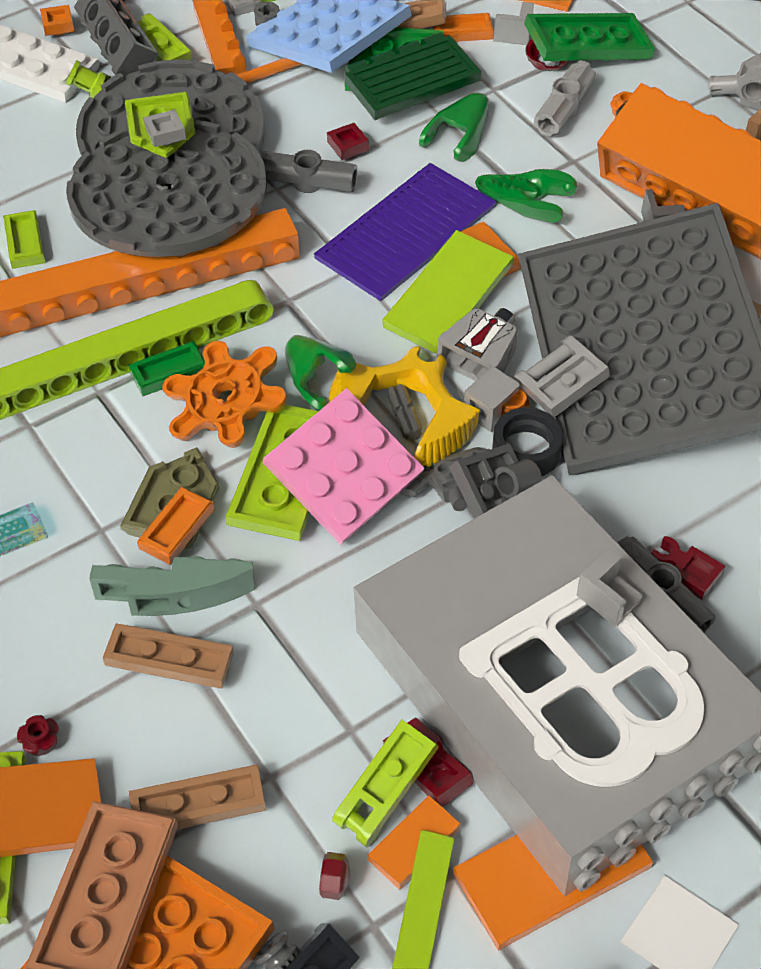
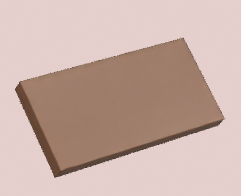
(104, 890)

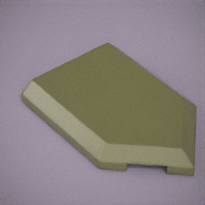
(160, 486)

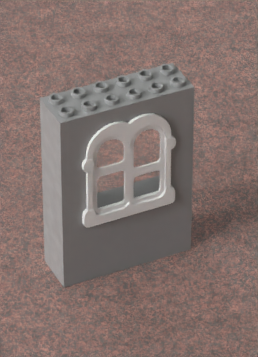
(501, 586)

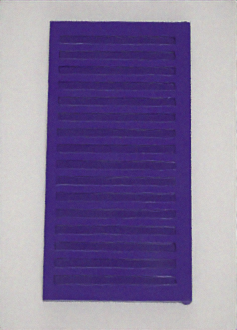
(404, 231)

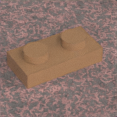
(425, 14)

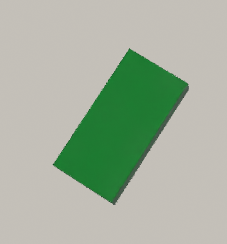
(154, 370)

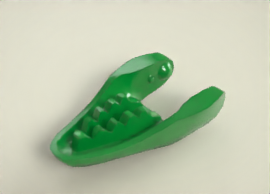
(465, 114)
(523, 191)
(304, 357)

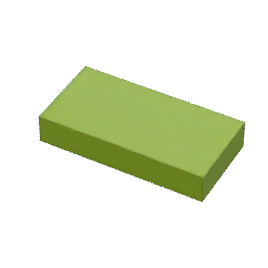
(23, 239)

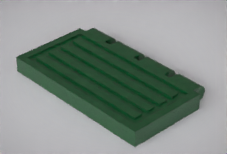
(410, 75)

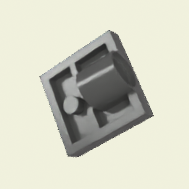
(493, 478)

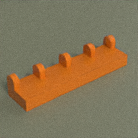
(219, 36)

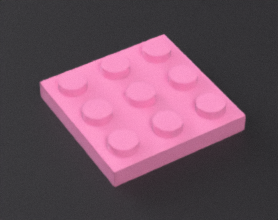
(343, 466)

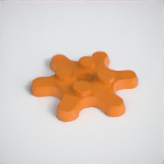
(219, 375)

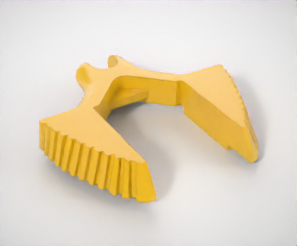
(452, 420)

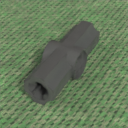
(309, 171)
(670, 578)

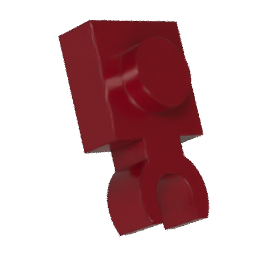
(697, 569)

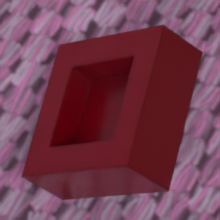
(347, 141)

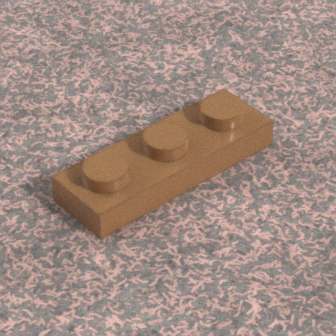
(168, 655)
(204, 797)

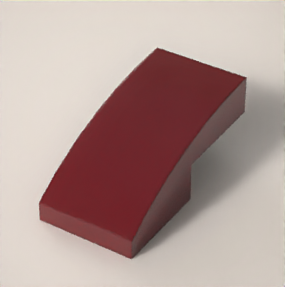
(443, 775)

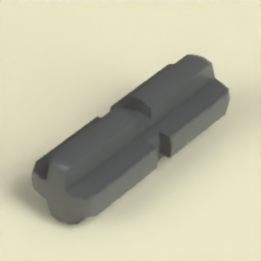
(402, 408)

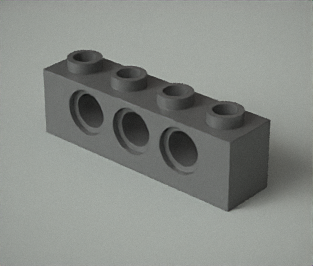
(116, 34)

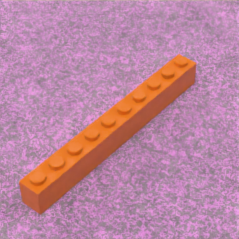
(126, 278)

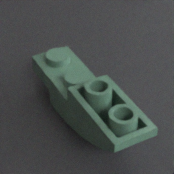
(186, 588)

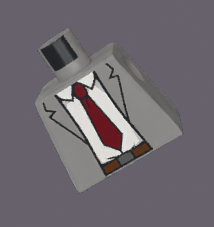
(479, 342)

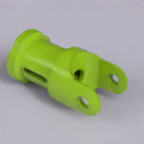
(86, 79)

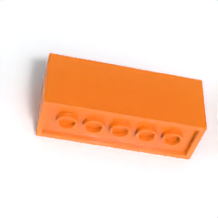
(686, 161)

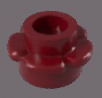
(41, 744)

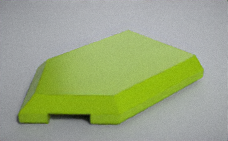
(147, 106)

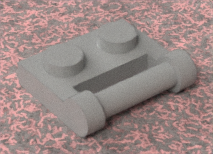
(566, 382)

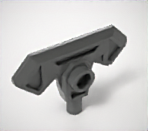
(442, 480)

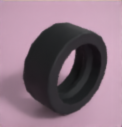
(532, 421)

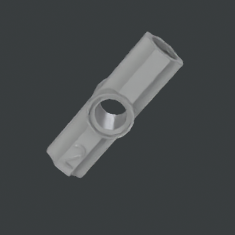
(564, 99)

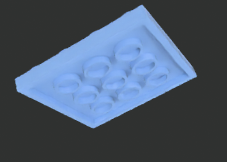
(327, 31)

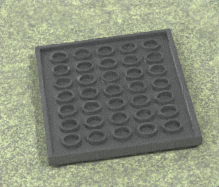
(668, 321)

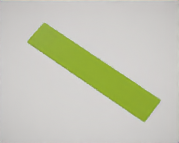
(423, 901)

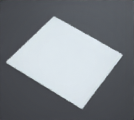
(679, 929)

